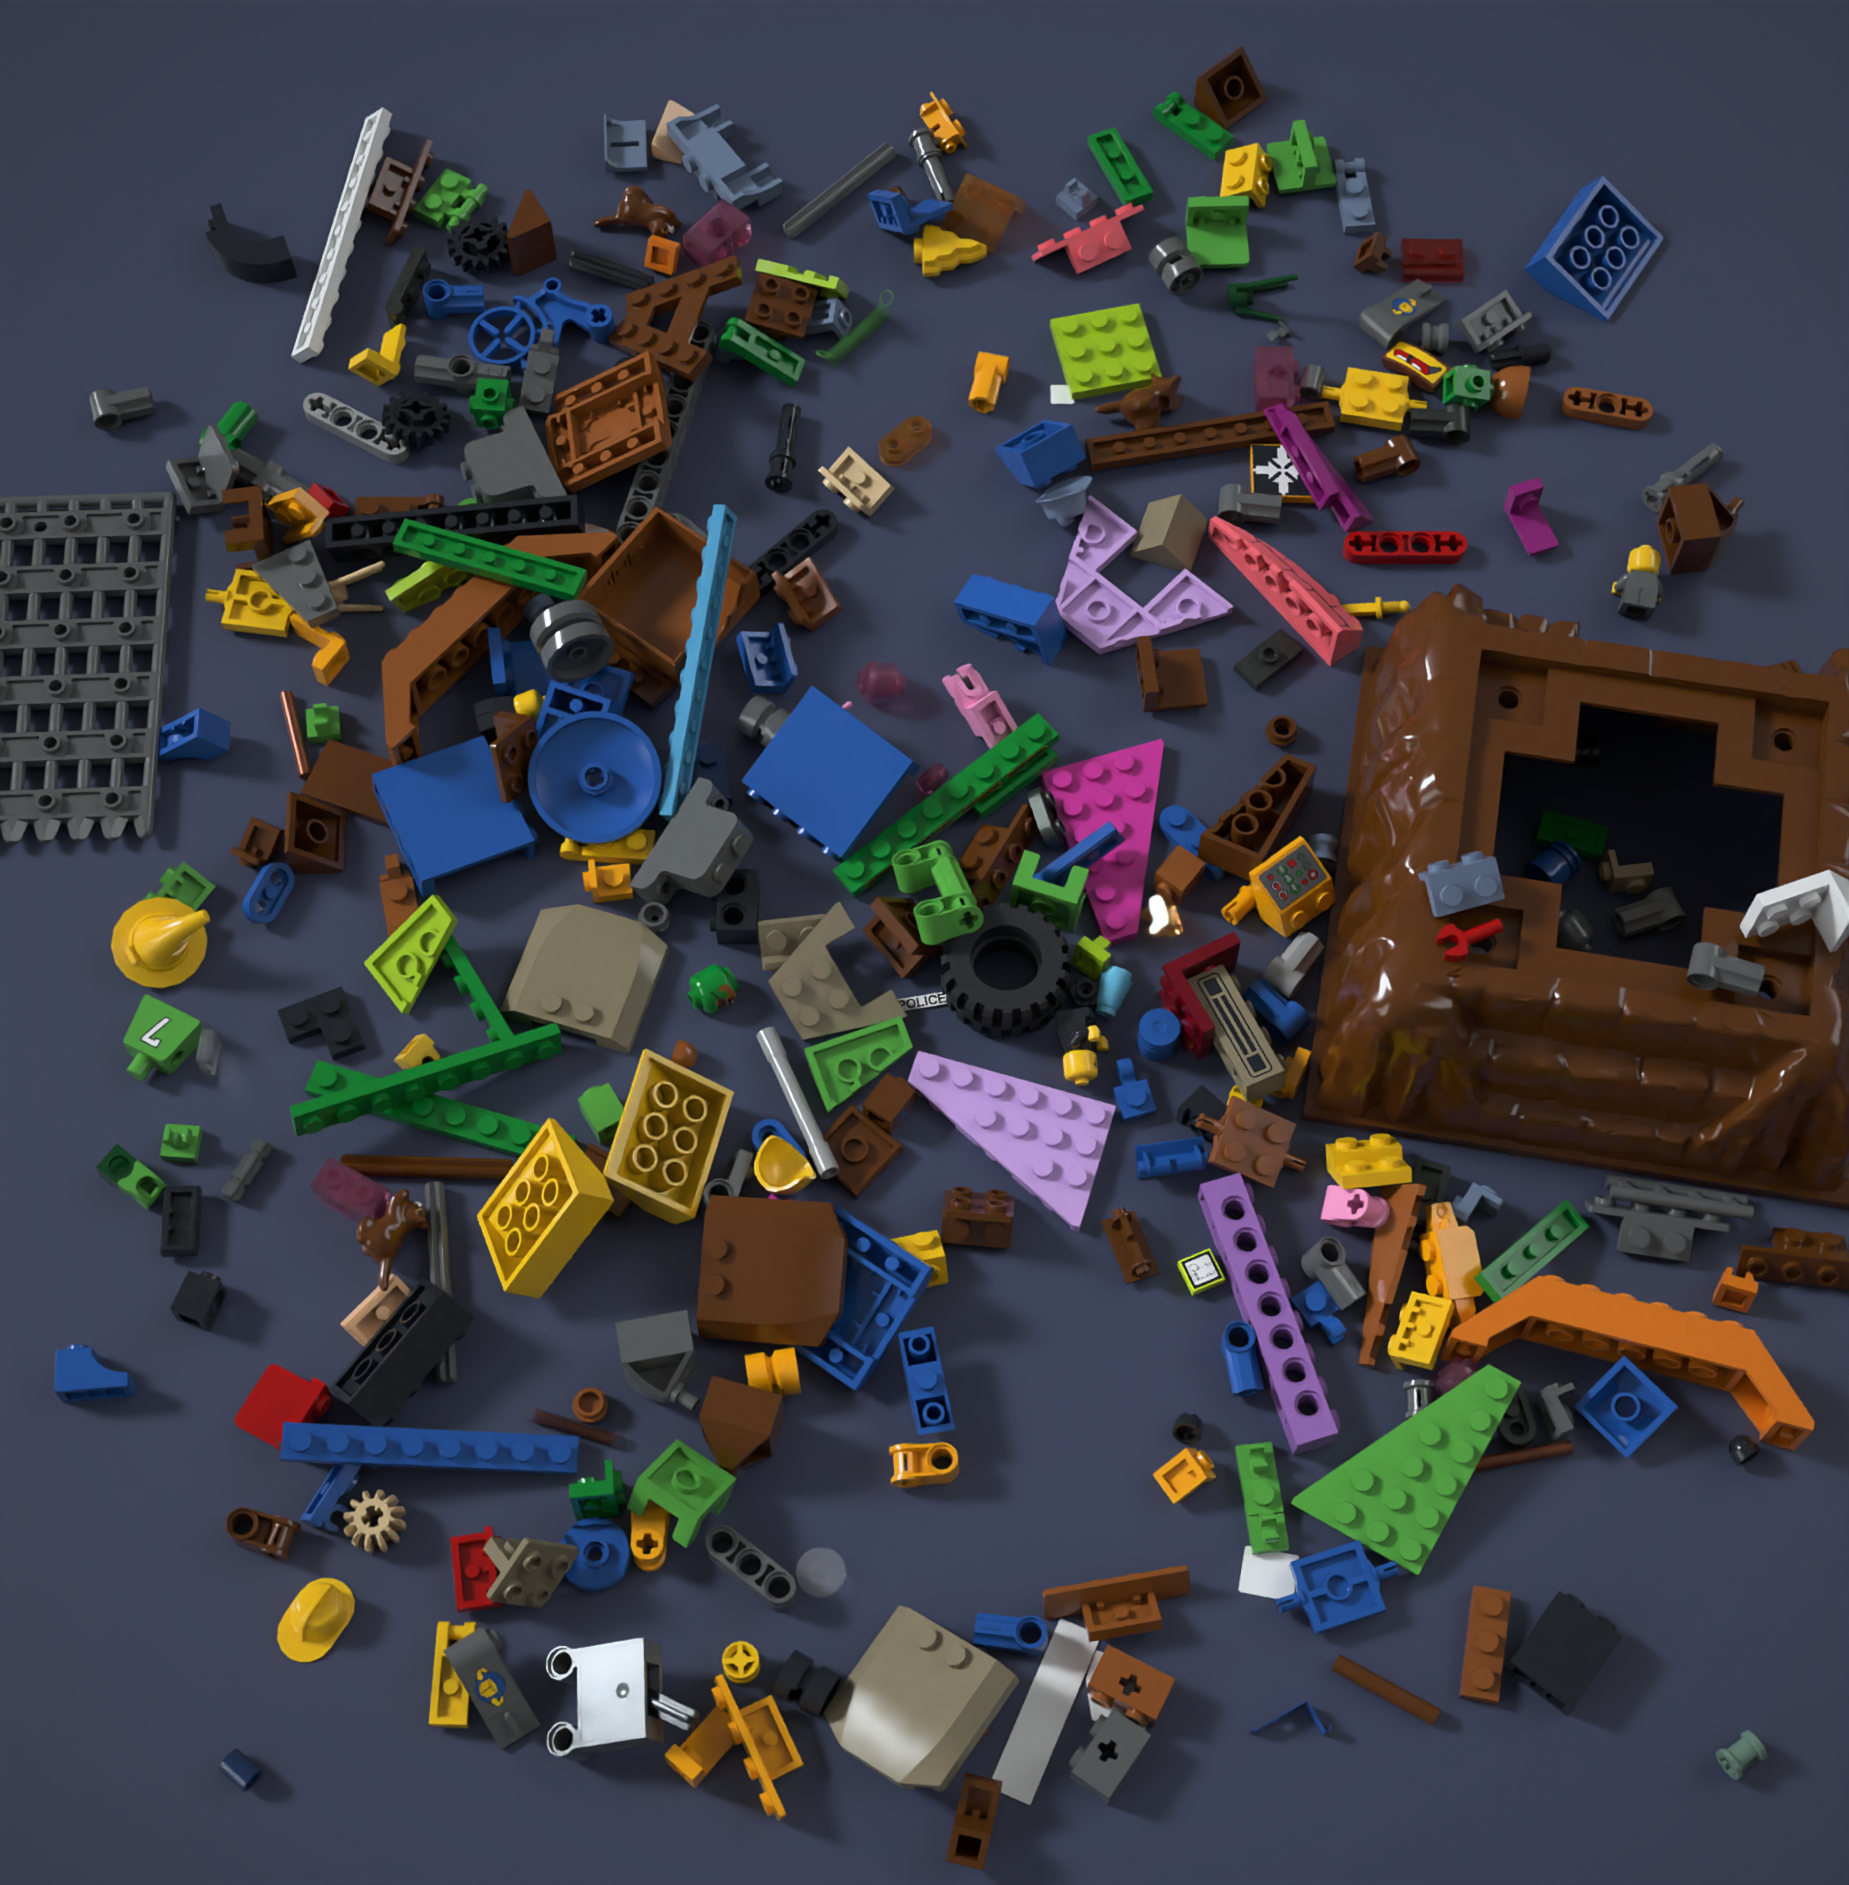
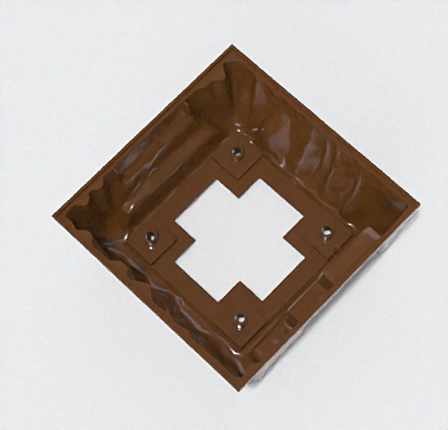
(1558, 1044)

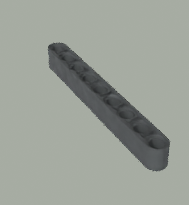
(658, 477)

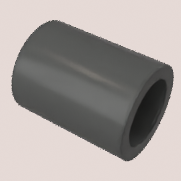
(1312, 382)

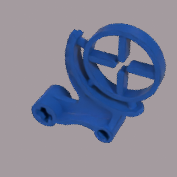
(552, 310)

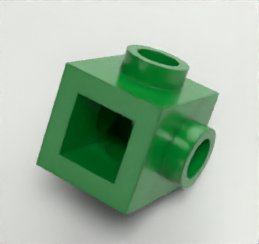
(1467, 386)
(491, 402)

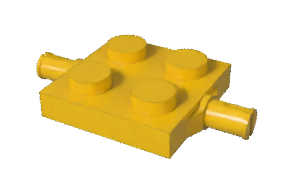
(1373, 399)
(252, 606)

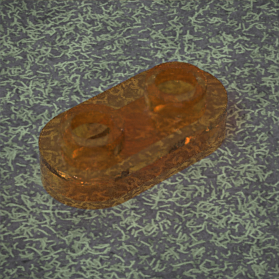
(907, 440)

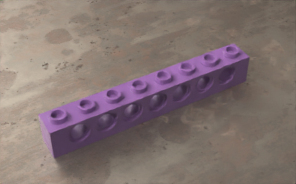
(1302, 1431)

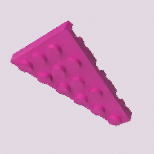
(1118, 790)

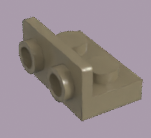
(782, 937)

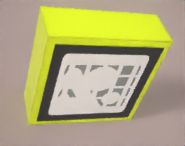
(1200, 1272)

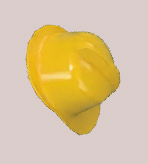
(315, 1619)

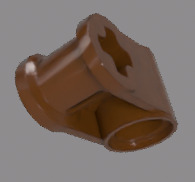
(269, 1535)

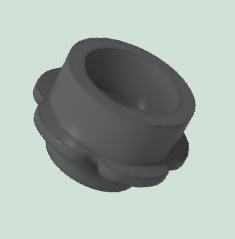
(657, 910)

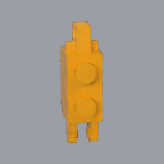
(1450, 1261)

